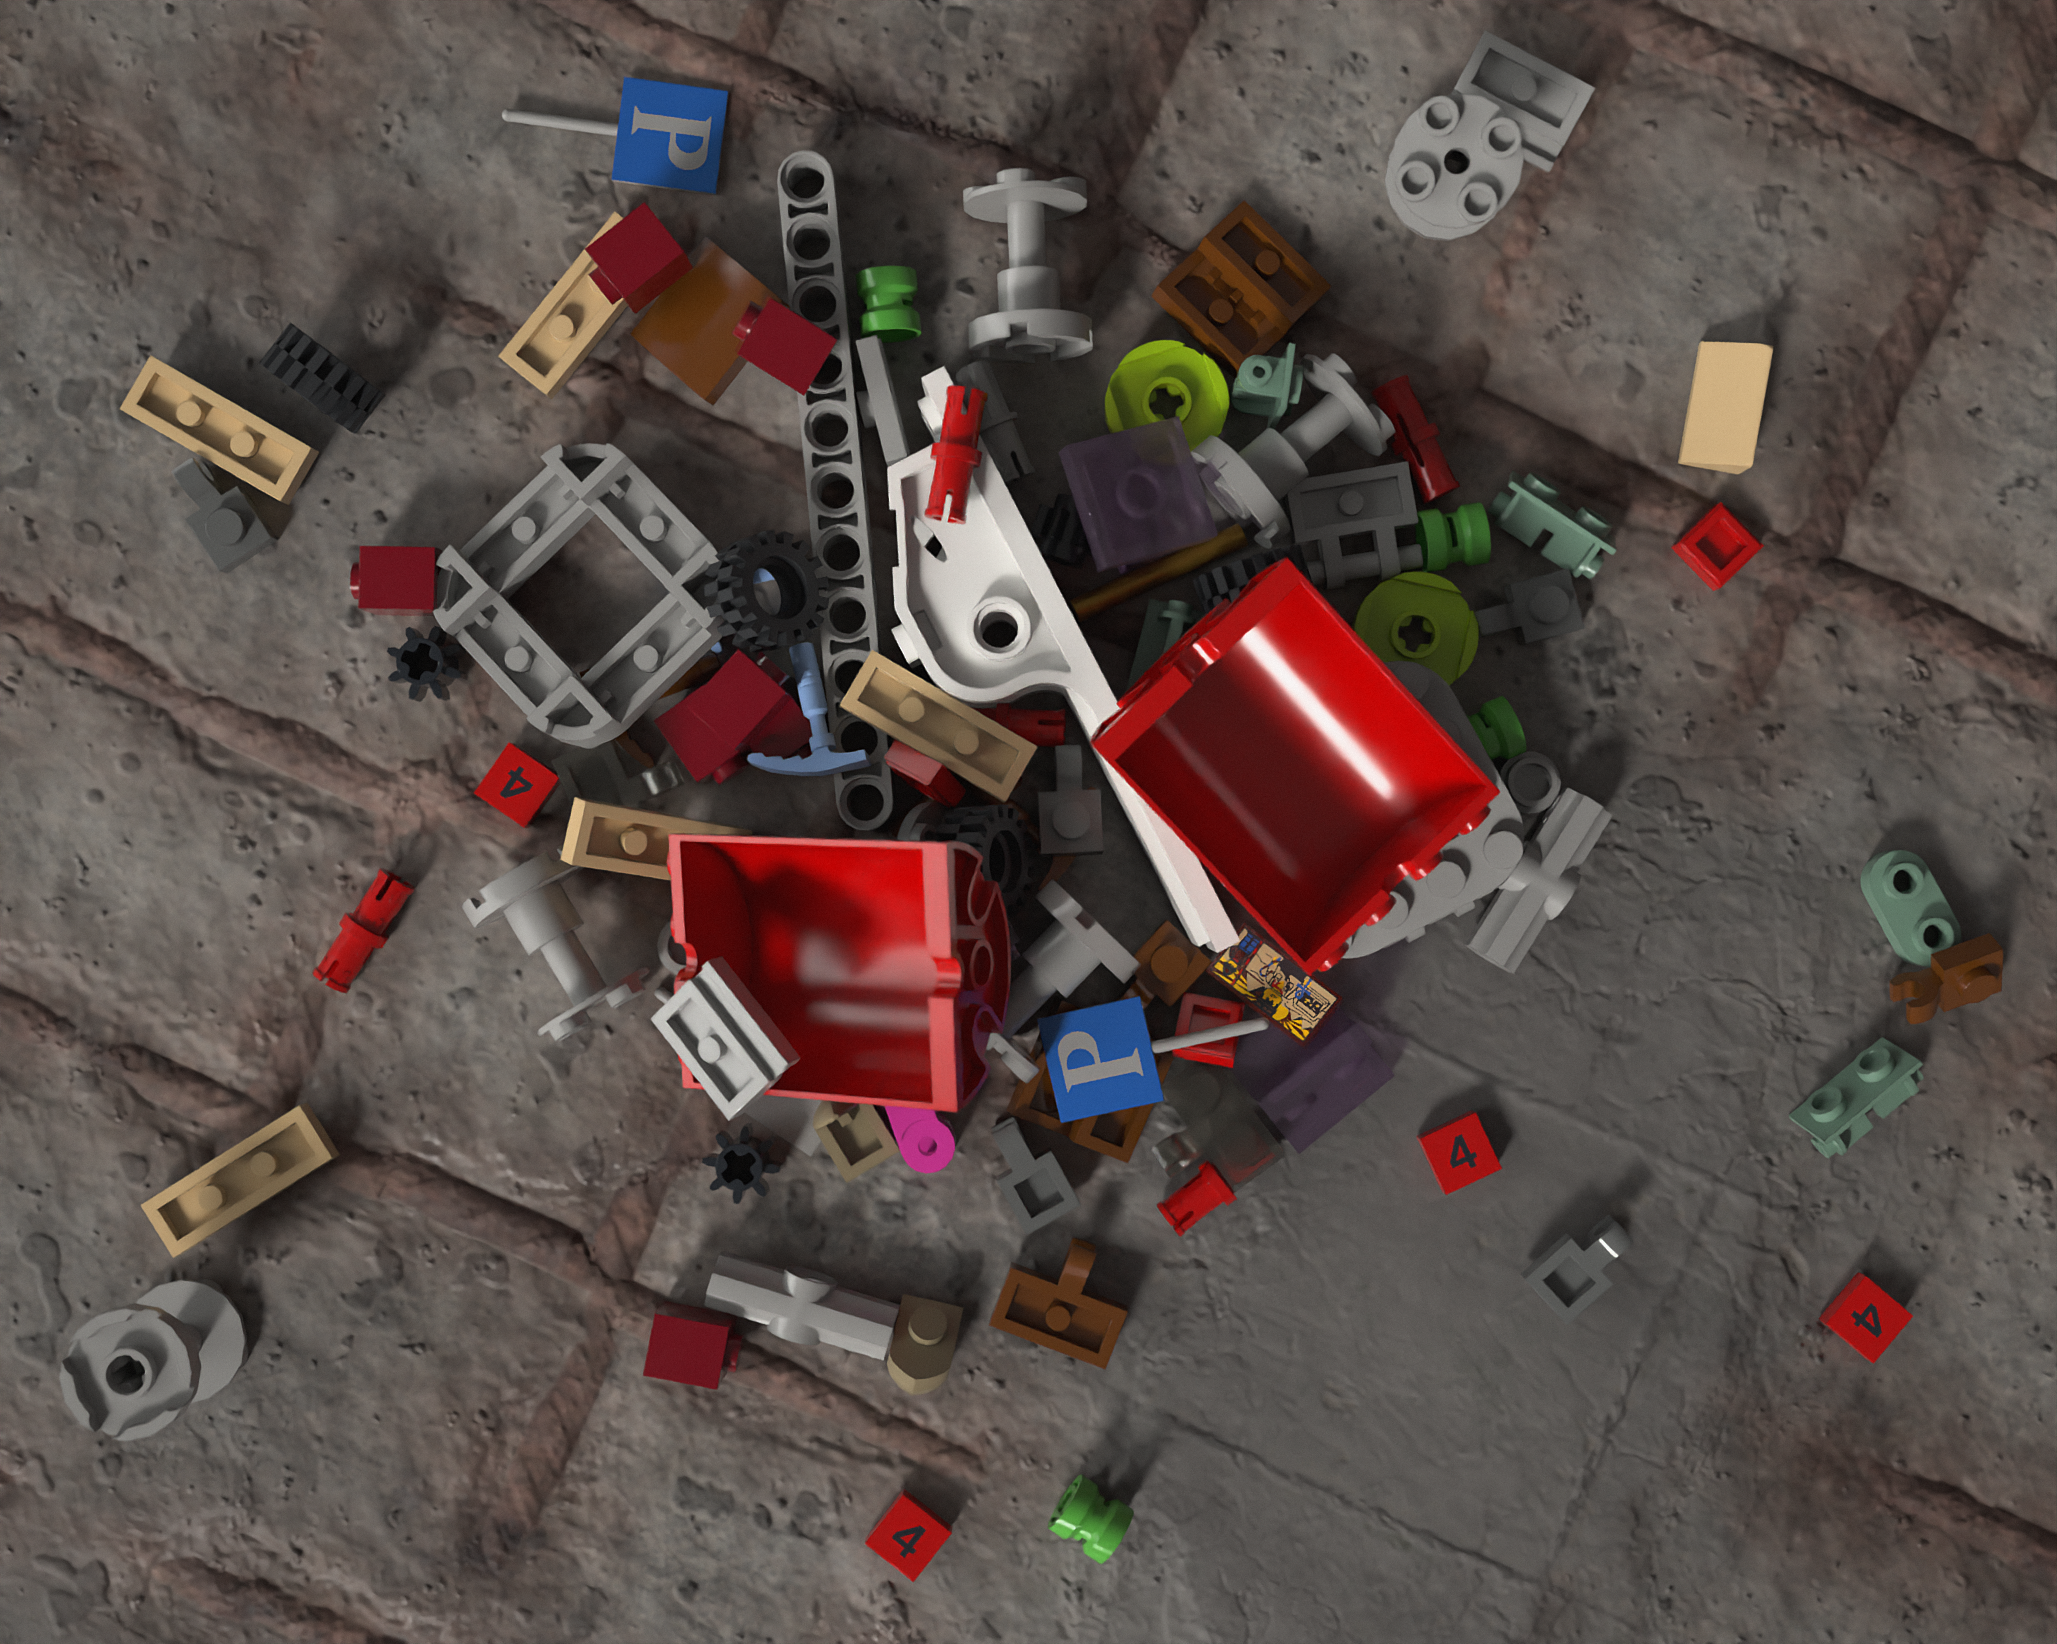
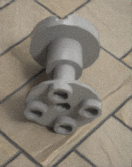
(1489, 167)
(1028, 291)
(1273, 463)
(546, 923)
(1057, 962)
(153, 1358)

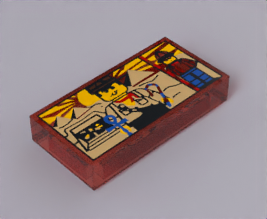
(1275, 986)

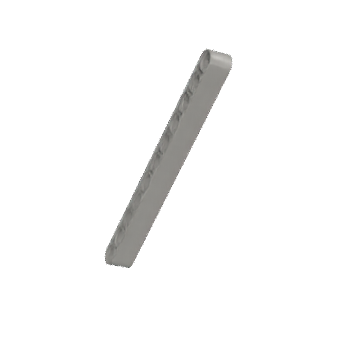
(844, 462)

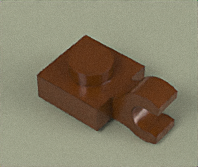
(1166, 968)
(1955, 978)

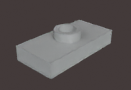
(879, 401)

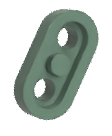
(1909, 913)

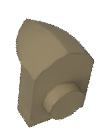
(854, 1136)
(923, 1344)

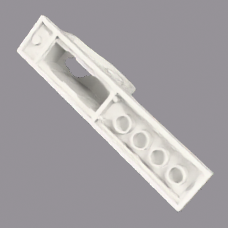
(995, 575)

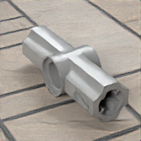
(1540, 881)
(801, 1305)

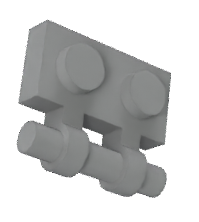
(1355, 505)

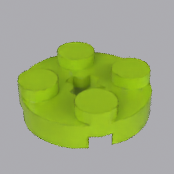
(1183, 374)
(1442, 614)

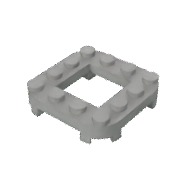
(523, 537)
(1471, 862)

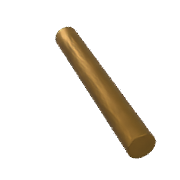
(1158, 573)

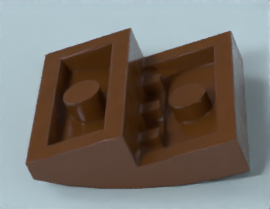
(1241, 289)
(695, 318)
(1107, 1133)

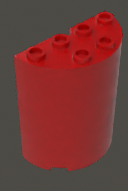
(1294, 764)
(861, 952)

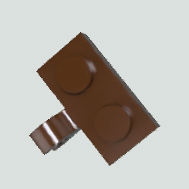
(1059, 1310)

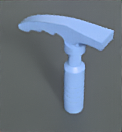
(814, 708)

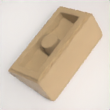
(1725, 406)

